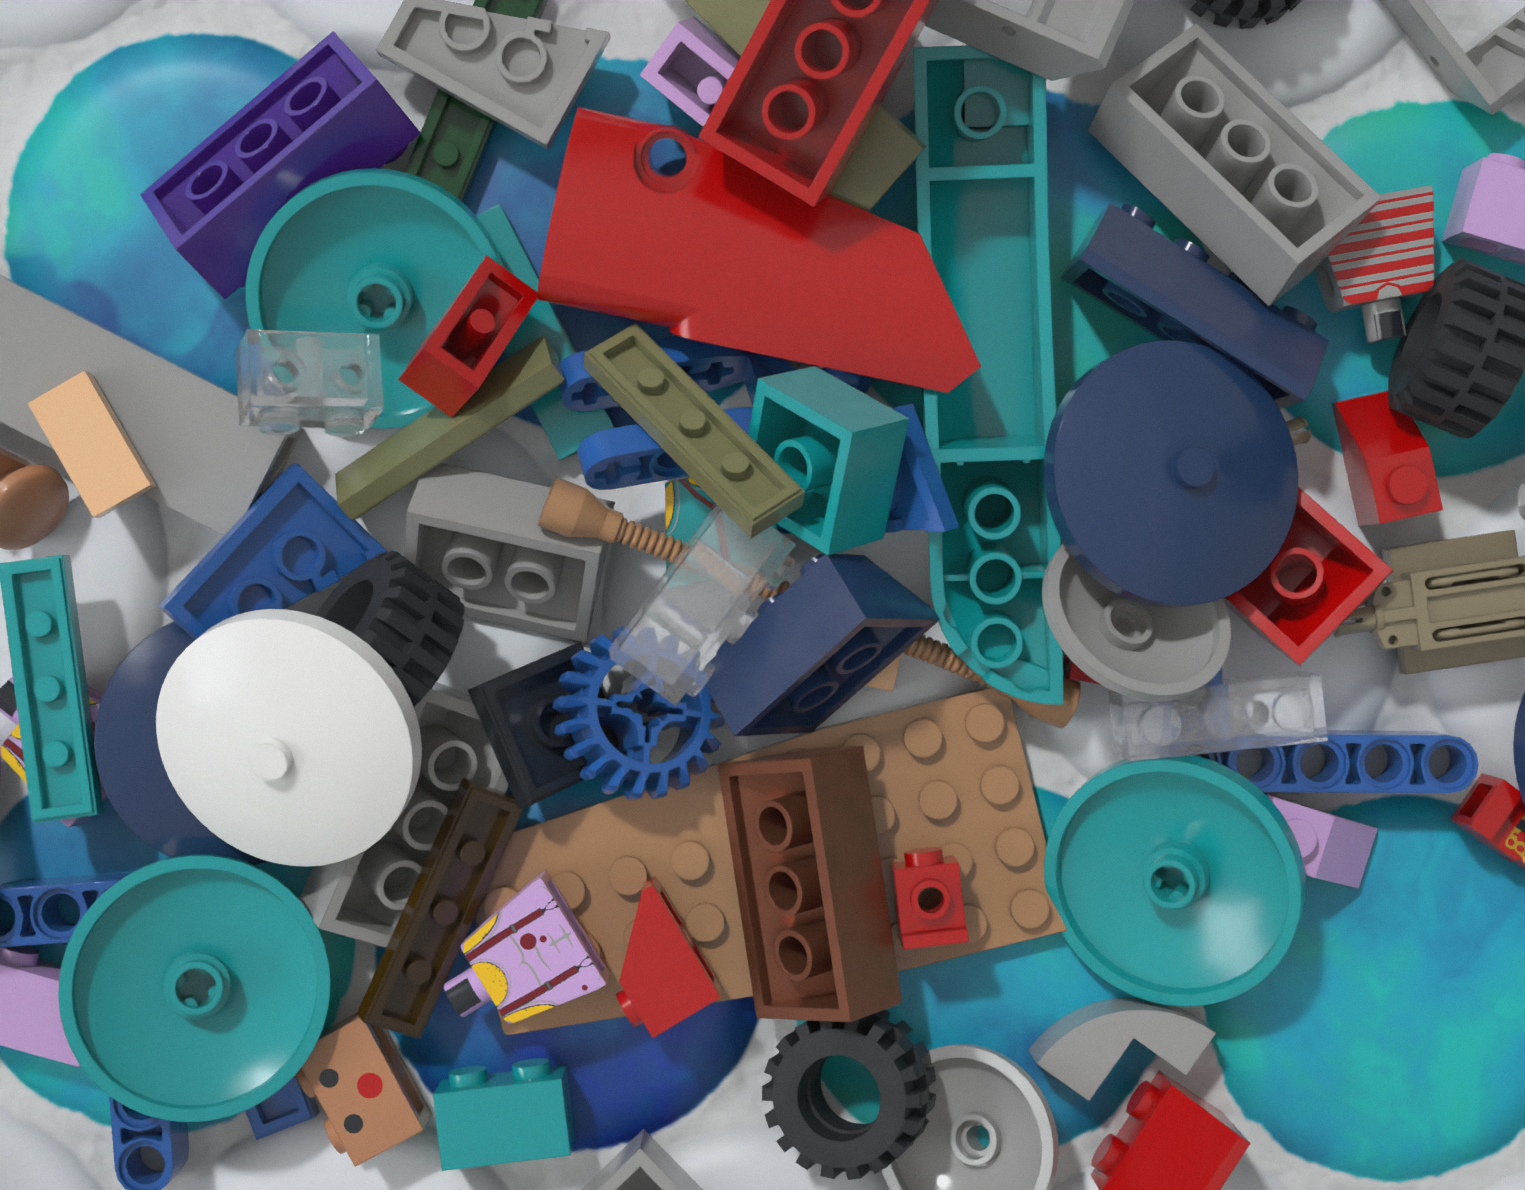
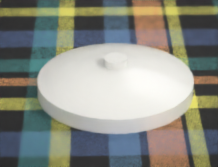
(289, 737)

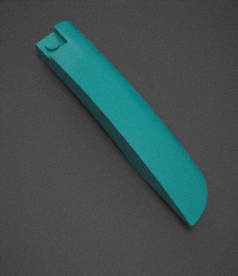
(989, 239)

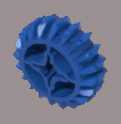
(631, 762)

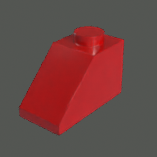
(469, 337)
(1385, 461)
(663, 967)

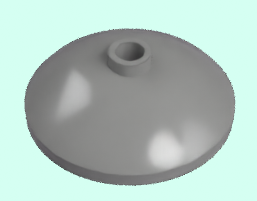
(1129, 644)
(985, 1090)

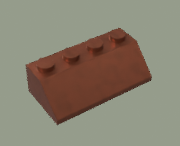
(810, 885)

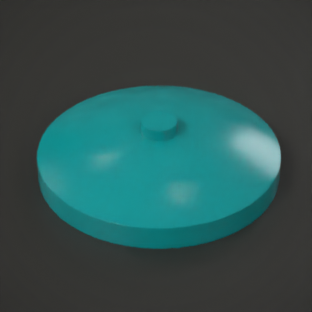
(367, 259)
(1175, 879)
(194, 988)

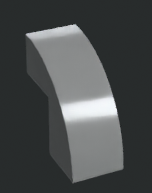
(1092, 1039)

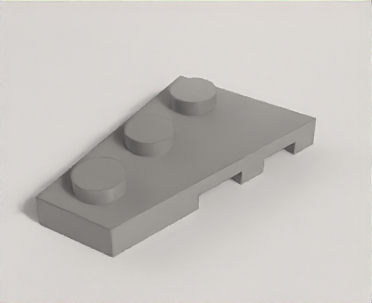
(496, 63)

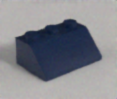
(815, 646)

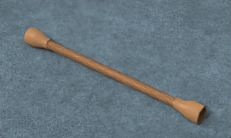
(580, 514)

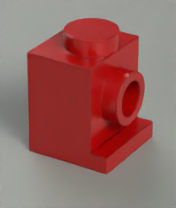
(923, 926)

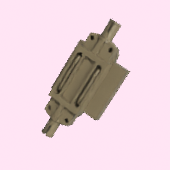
(1448, 603)

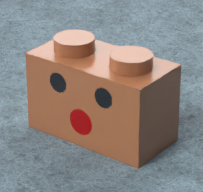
(363, 1089)

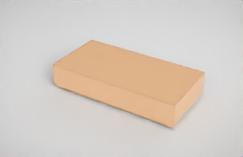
(91, 444)

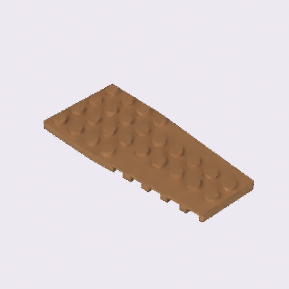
(937, 778)

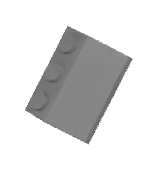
(485, 547)

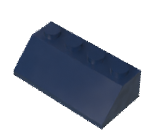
(1182, 298)

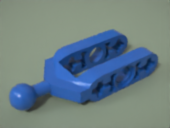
(628, 453)

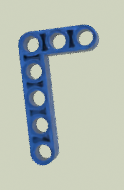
(1345, 768)
(40, 923)

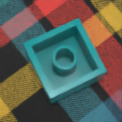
(836, 449)

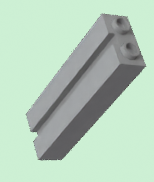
(172, 416)

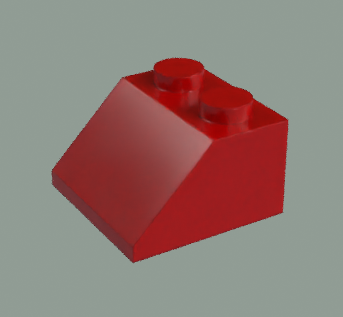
(1309, 584)
(1168, 1142)

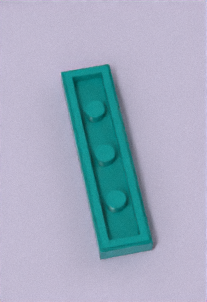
(562, 426)
(50, 688)

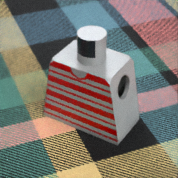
(1383, 262)

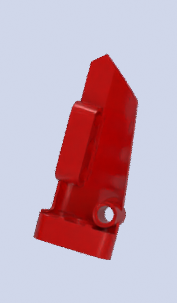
(744, 260)

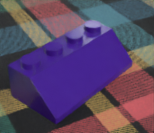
(303, 127)

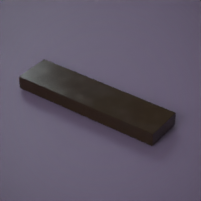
(440, 909)

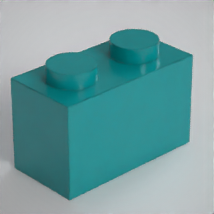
(503, 1115)

